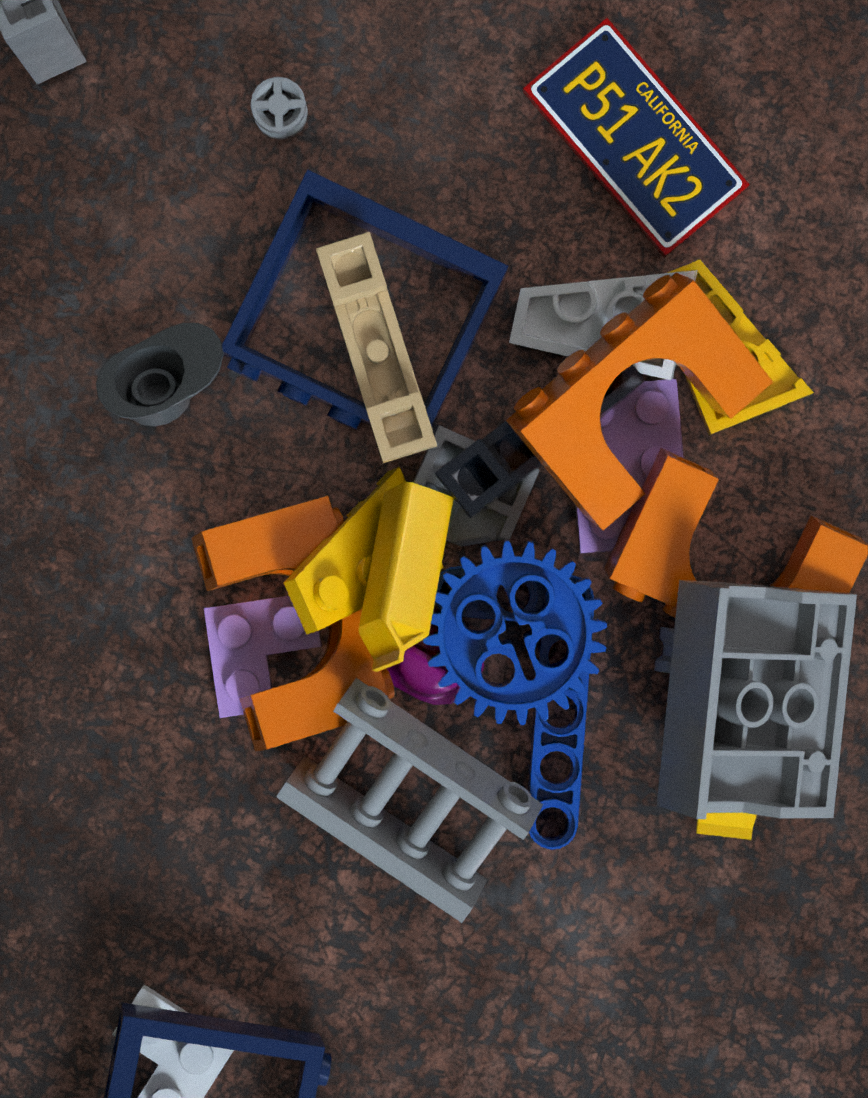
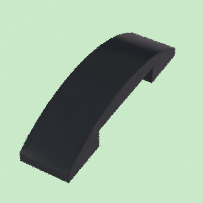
(503, 460)

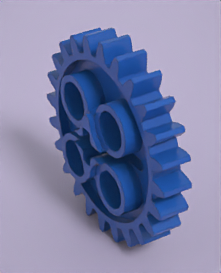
(563, 615)

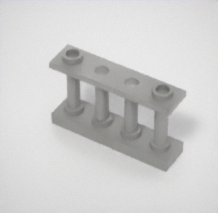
(385, 839)

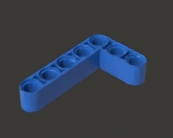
(545, 737)

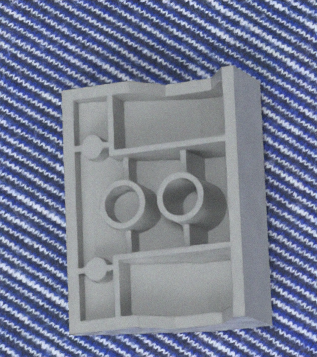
(756, 700)

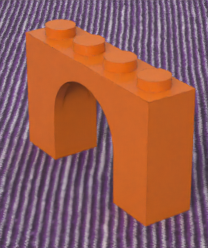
(564, 417)
(659, 530)
(278, 545)

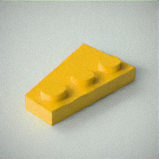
(336, 573)

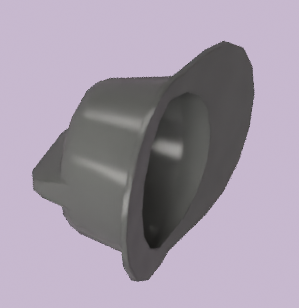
(160, 374)

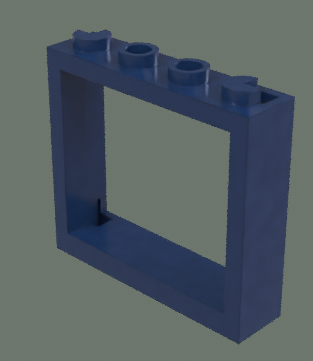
(390, 225)
(210, 1031)

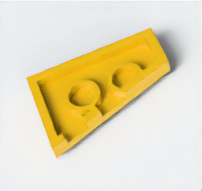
(785, 385)

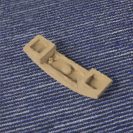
(376, 347)

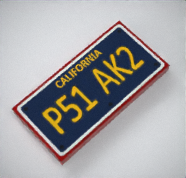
(635, 137)

